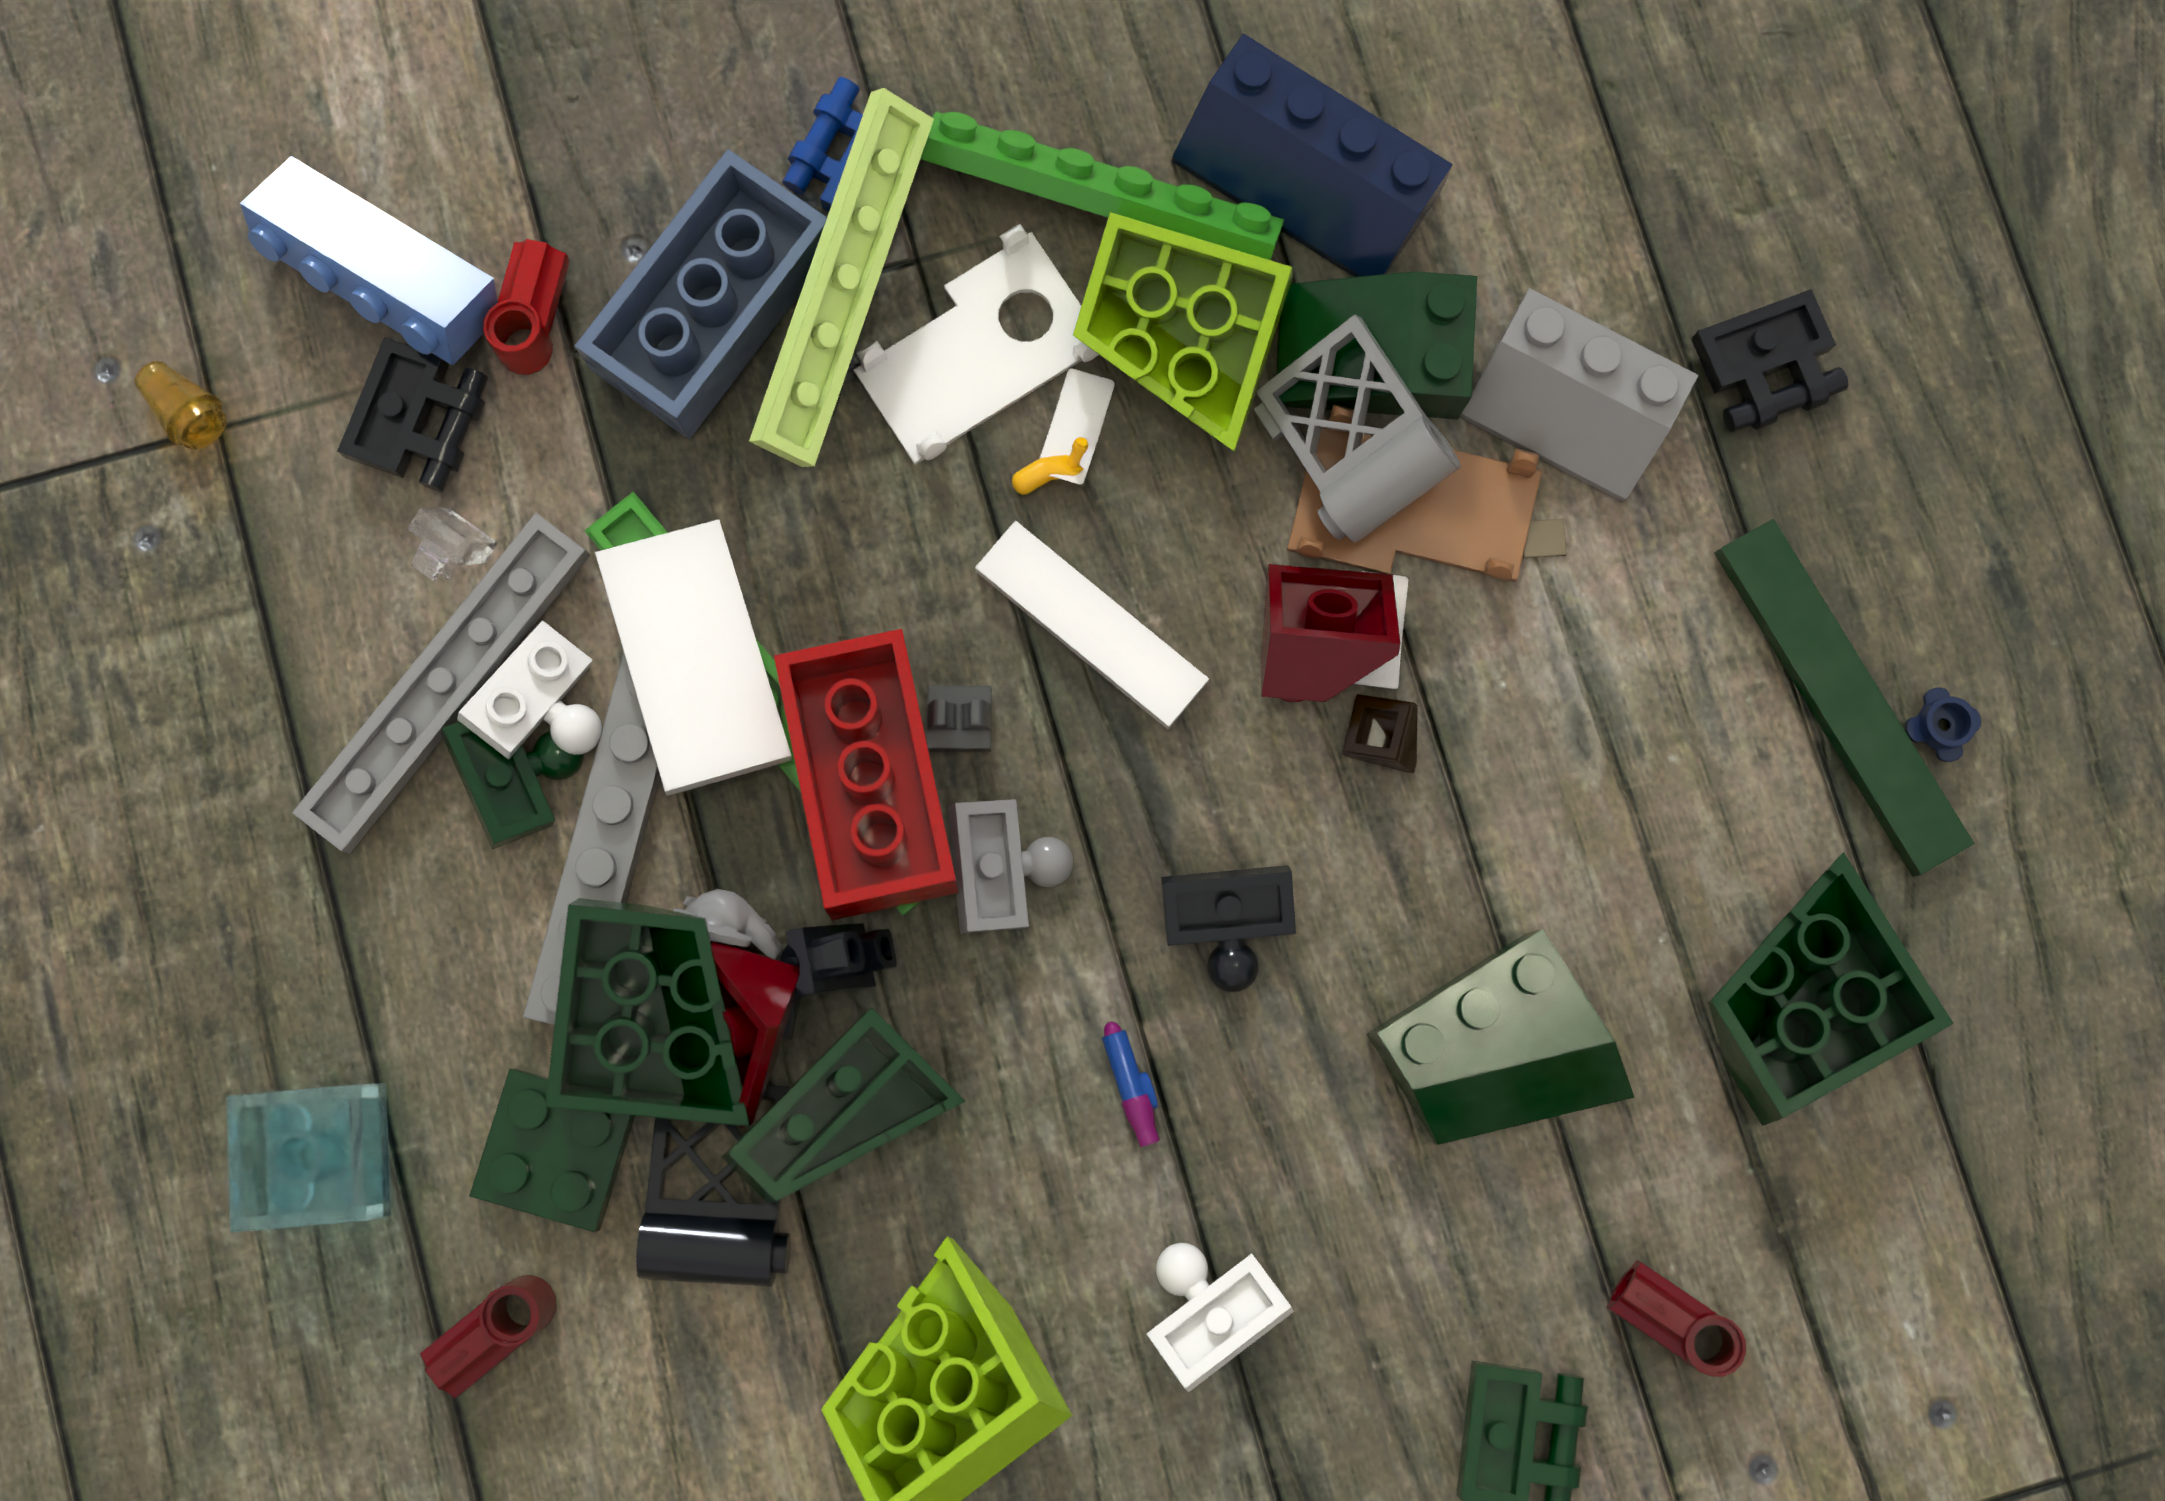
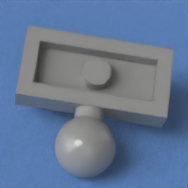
(993, 867)

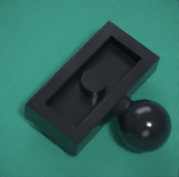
(1228, 910)

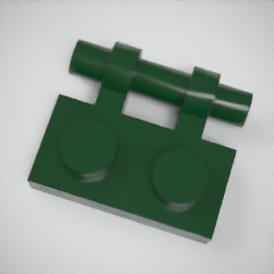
(1502, 1434)

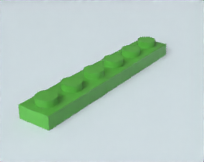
(1086, 184)

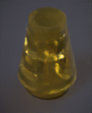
(181, 406)

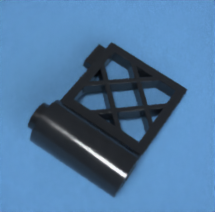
(707, 1238)

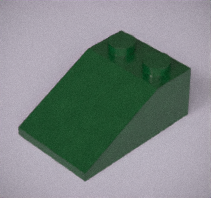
(1415, 317)

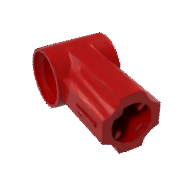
(527, 302)

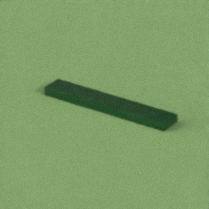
(1844, 698)

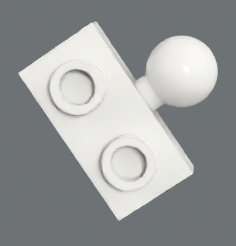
(530, 691)
(1219, 1316)

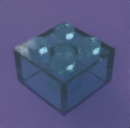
(308, 1157)

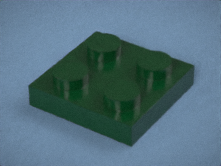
(549, 1157)

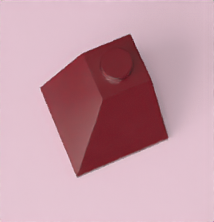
(1325, 630)

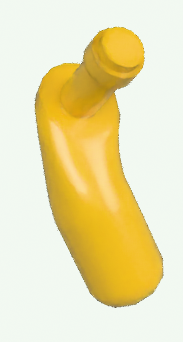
(1038, 472)

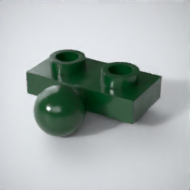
(507, 790)

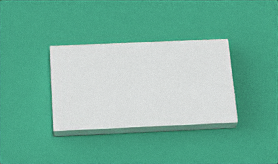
(693, 657)

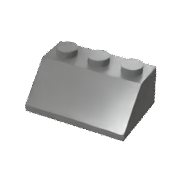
(1578, 395)

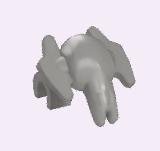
(733, 921)

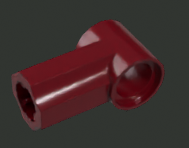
(1674, 1319)
(487, 1335)

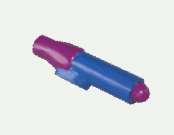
(1134, 1087)

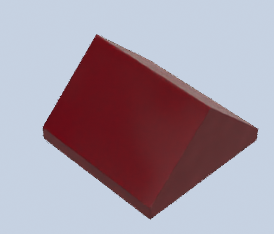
(757, 1007)

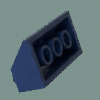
(1310, 158)

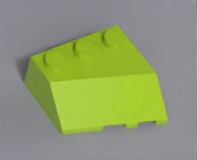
(943, 1391)

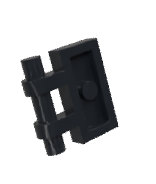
(1765, 342)
(395, 409)

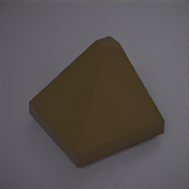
(1383, 733)

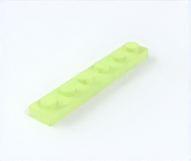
(842, 279)

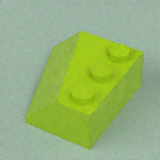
(1184, 319)

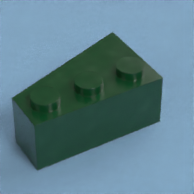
(841, 1108)

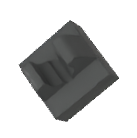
(959, 718)

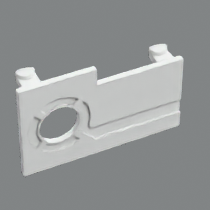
(963, 362)

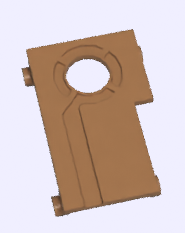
(1466, 521)

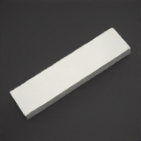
(1091, 625)

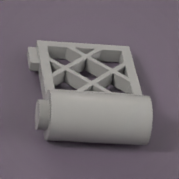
(1385, 470)

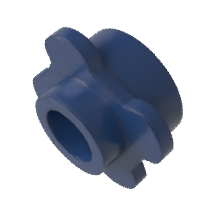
(1961, 720)

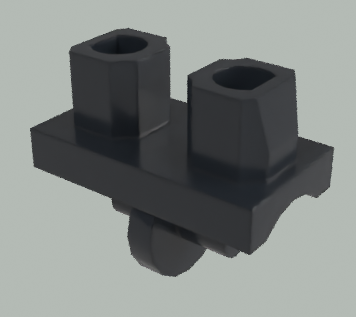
(838, 957)

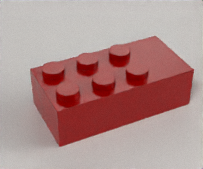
(865, 775)

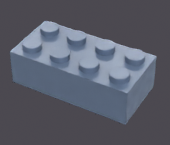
(705, 294)

